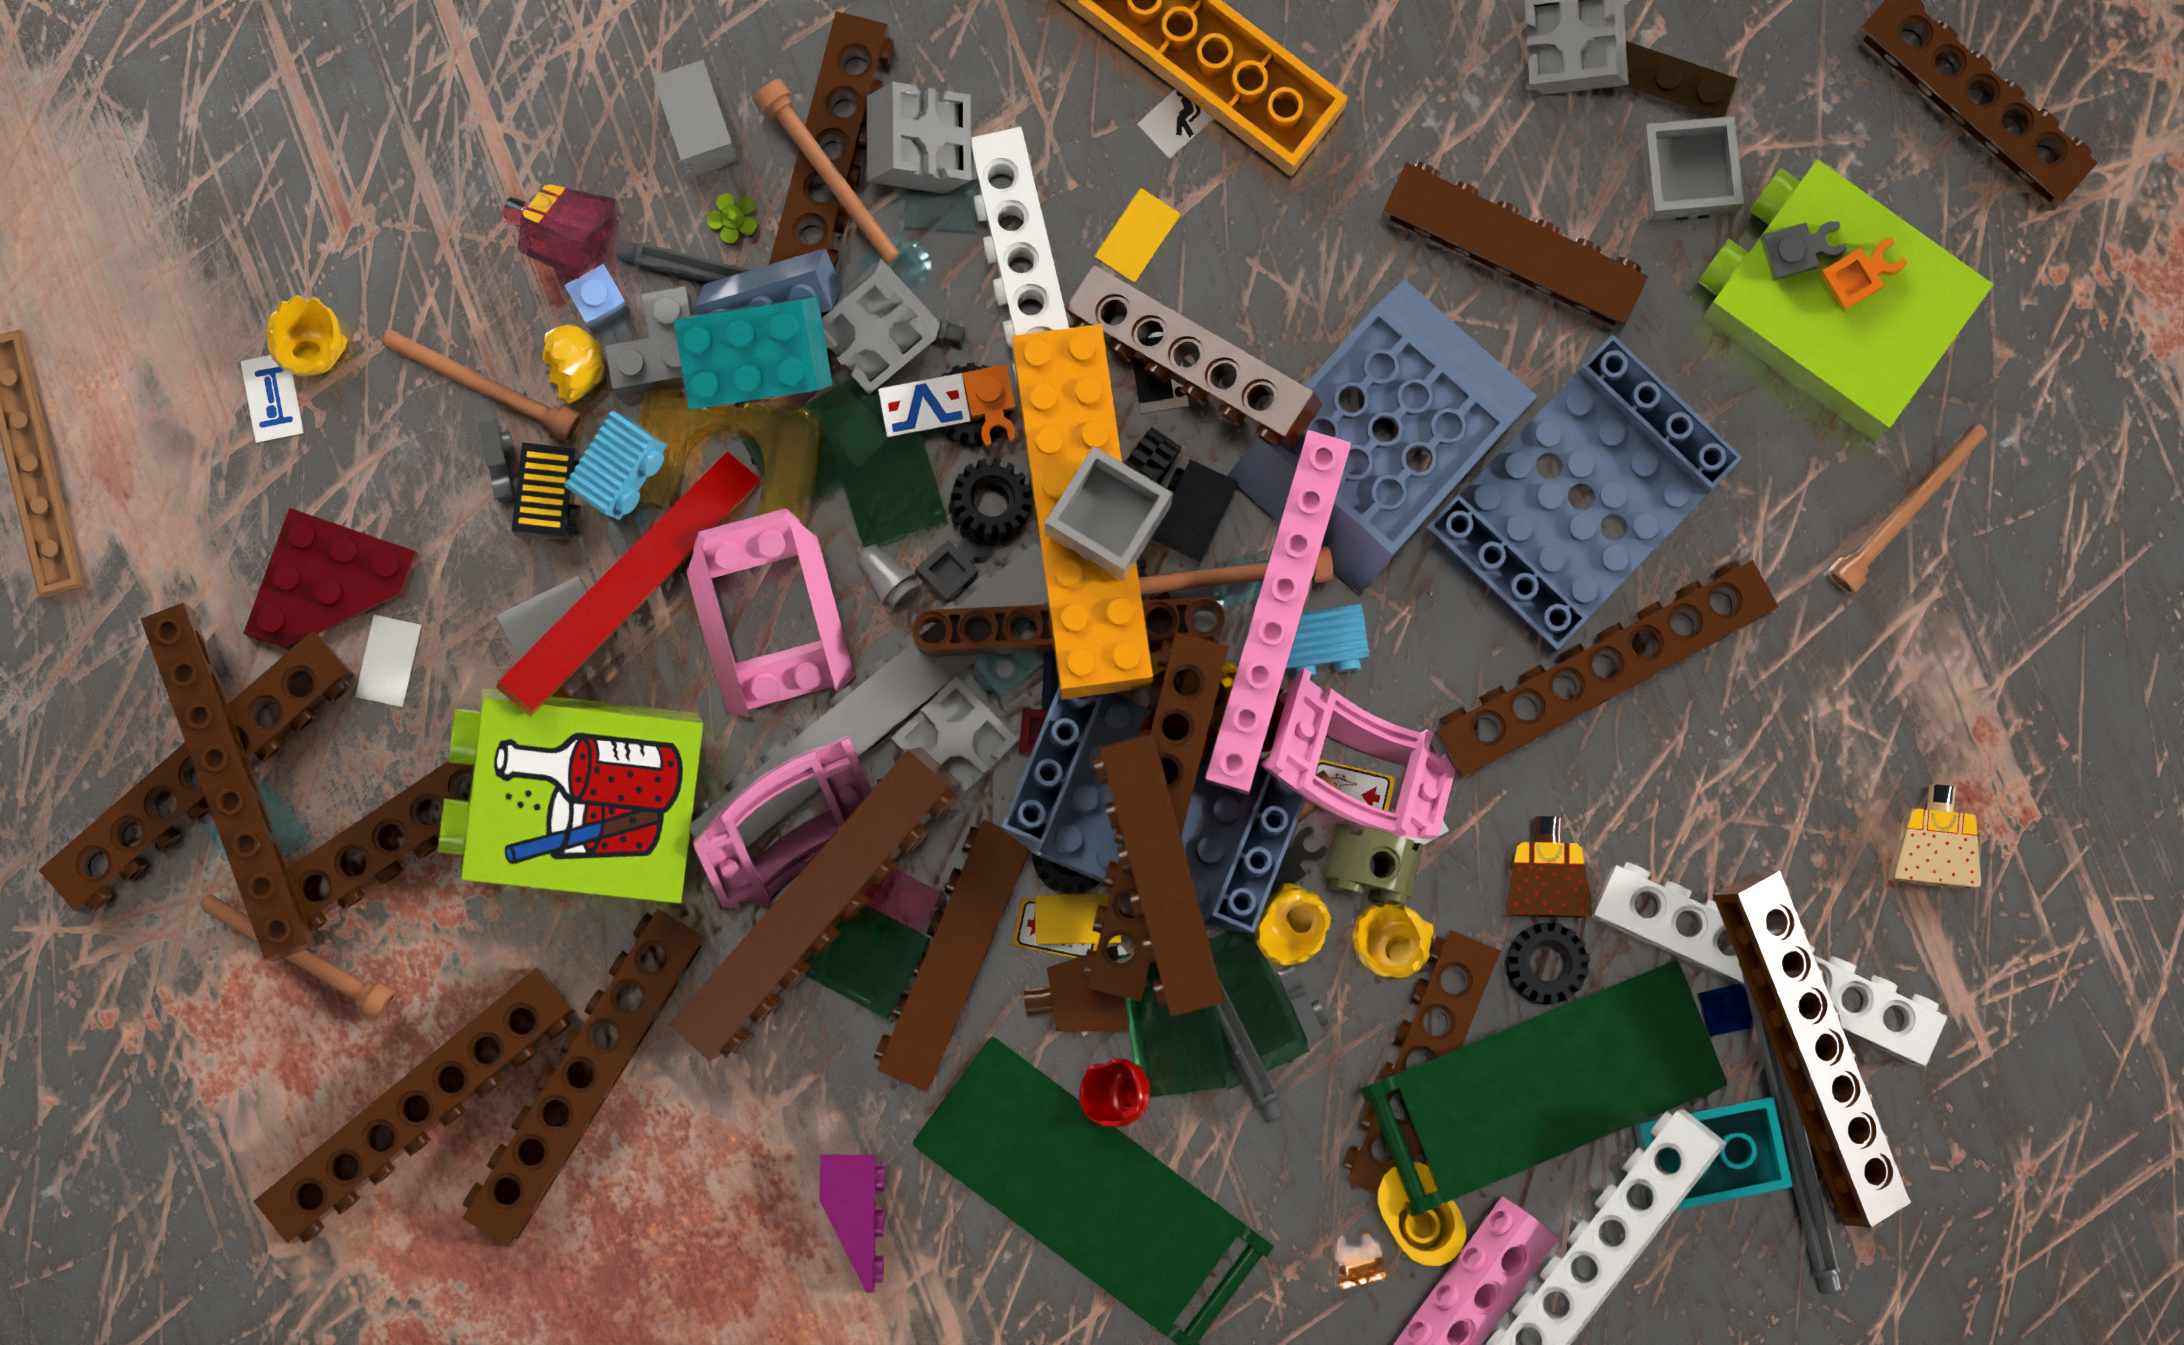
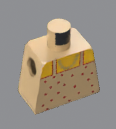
(1937, 845)

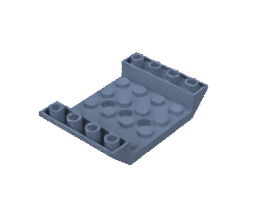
(1438, 393)
(1622, 440)
(1228, 836)

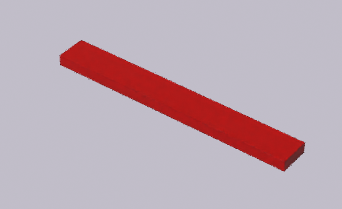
(626, 585)

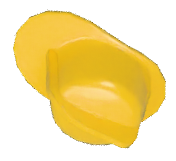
(1427, 1237)

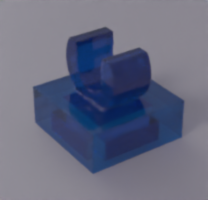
(1726, 1010)

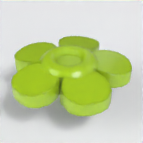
(733, 217)

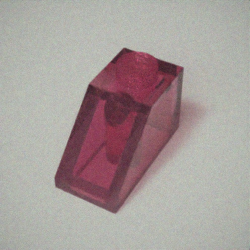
(905, 900)

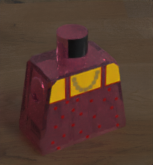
(562, 227)

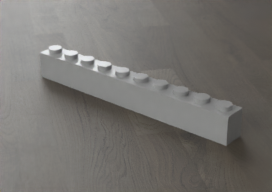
(885, 700)

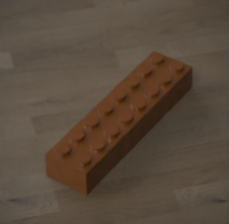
(814, 904)

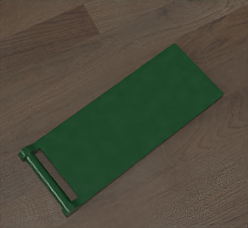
(1549, 1085)
(1087, 1191)

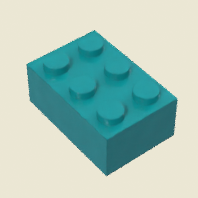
(753, 352)
(1748, 1163)

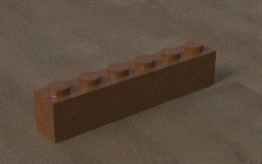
(1514, 246)
(1160, 873)
(954, 956)

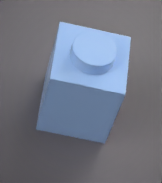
(597, 298)

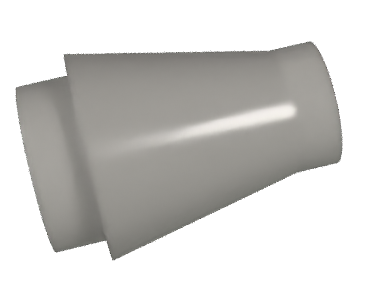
(889, 579)

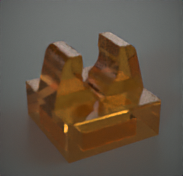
(1359, 1263)

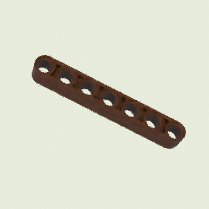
(1002, 618)

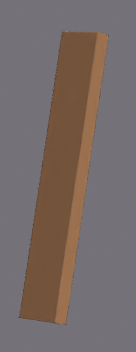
(34, 474)

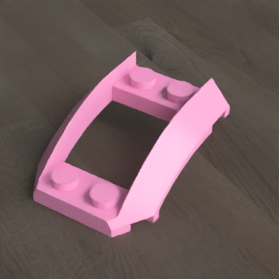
(782, 673)
(1298, 743)
(724, 851)

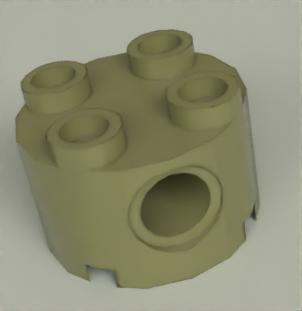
(1394, 860)

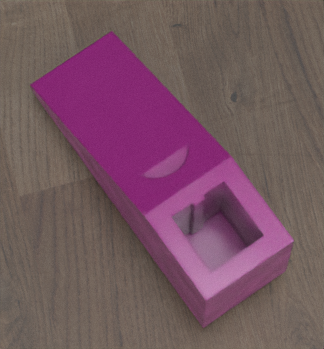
(849, 1201)

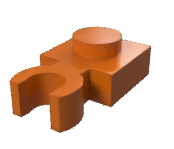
(1857, 276)
(989, 397)

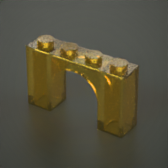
(788, 443)

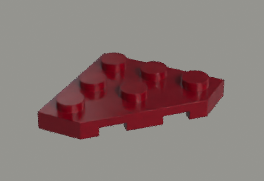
(324, 579)

